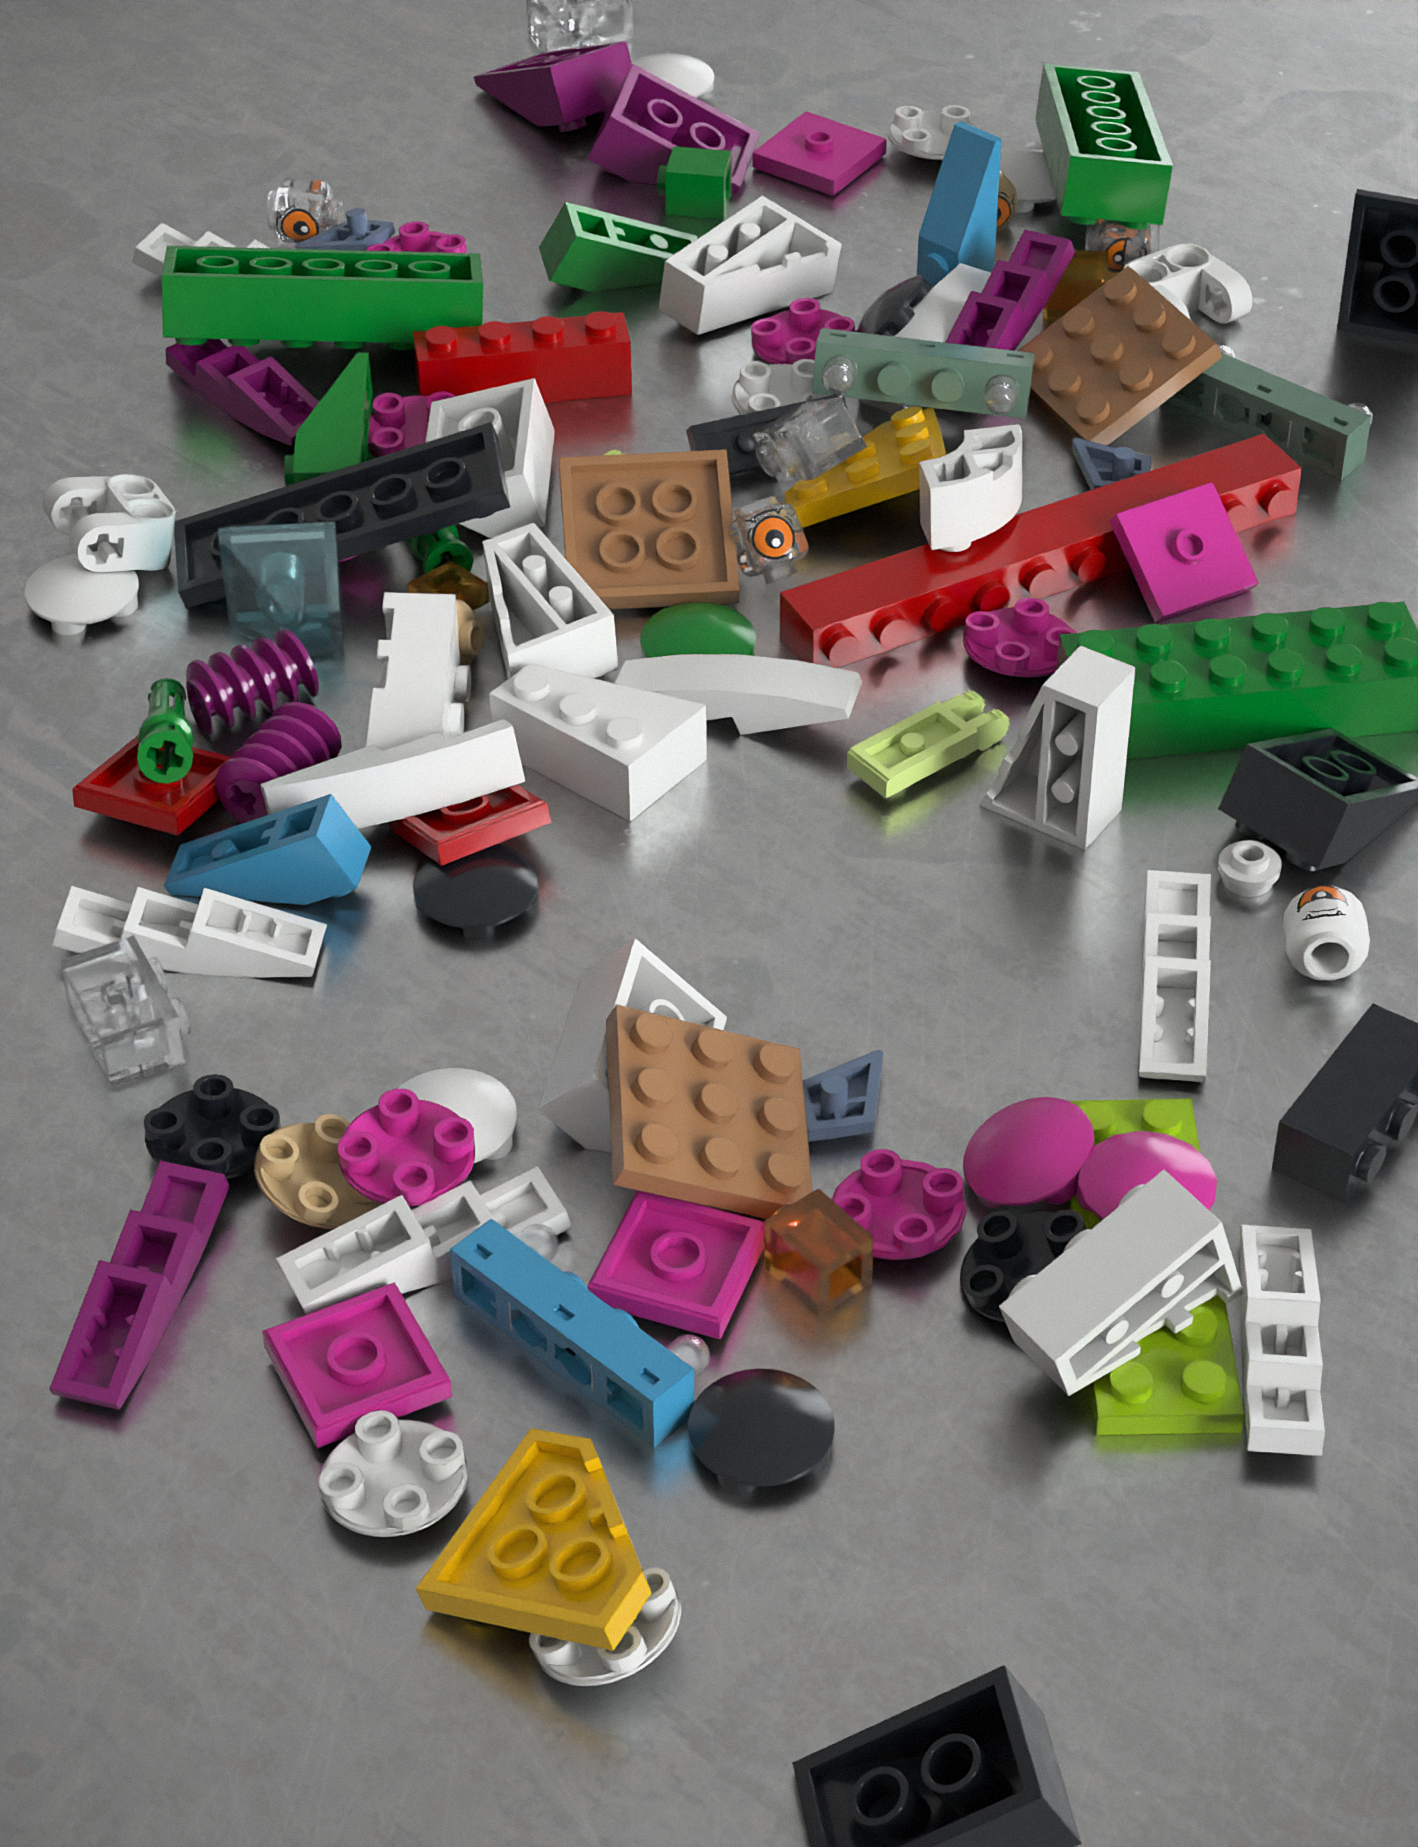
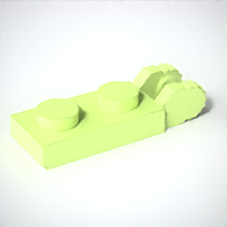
(926, 743)

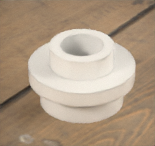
(1249, 868)

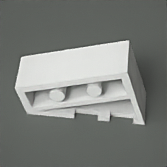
(748, 268)
(546, 608)
(420, 671)
(602, 736)
(1070, 752)
(1122, 1283)

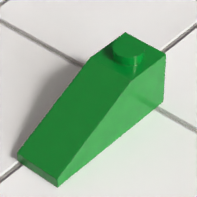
(607, 250)
(337, 427)

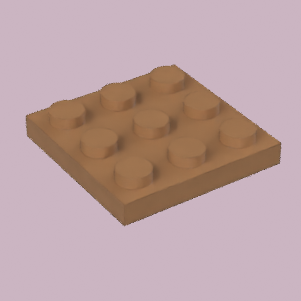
(1116, 358)
(650, 527)
(705, 1114)

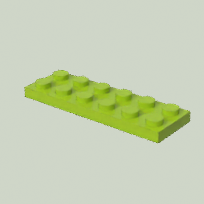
(1182, 1378)

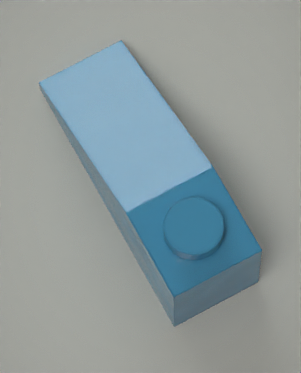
(962, 206)
(278, 858)

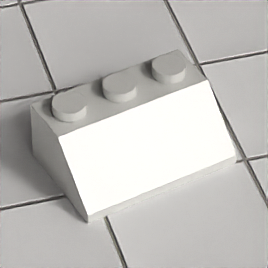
(524, 442)
(578, 1080)

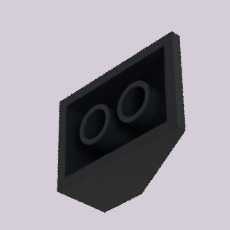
(1381, 268)
(1316, 796)
(943, 1775)

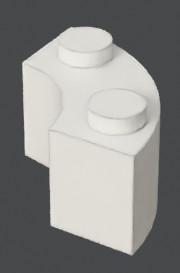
(971, 488)

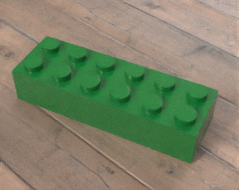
(1102, 146)
(316, 295)
(1264, 677)

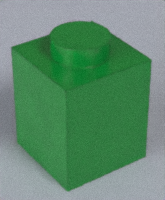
(696, 182)

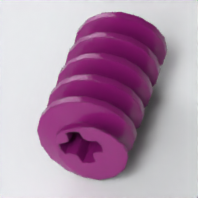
(247, 677)
(284, 744)

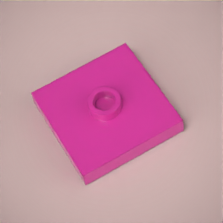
(819, 153)
(1183, 552)
(678, 1263)
(356, 1362)

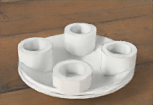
(681, 71)
(925, 132)
(1029, 175)
(773, 385)
(76, 596)
(475, 1098)
(393, 1476)
(639, 1646)

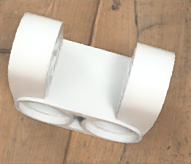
(1196, 281)
(125, 510)

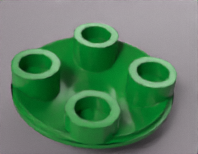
(697, 630)

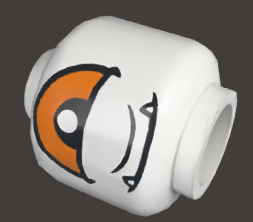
(1326, 933)

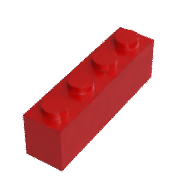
(565, 356)

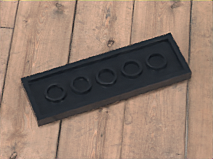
(369, 502)

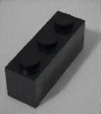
(1353, 1107)

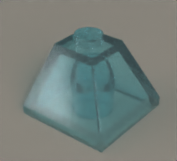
(285, 581)

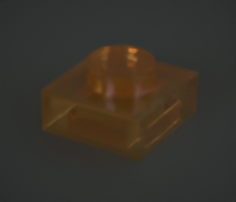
(453, 580)

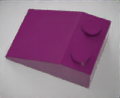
(561, 84)
(652, 118)

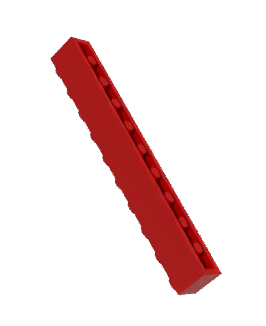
(1028, 557)

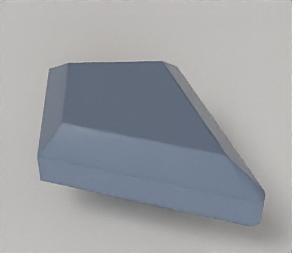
(353, 234)
(1108, 464)
(843, 1098)

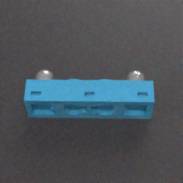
(576, 1332)

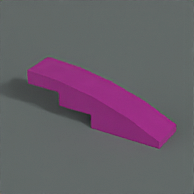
(1013, 293)
(243, 387)
(140, 1286)

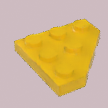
(874, 474)
(543, 1550)

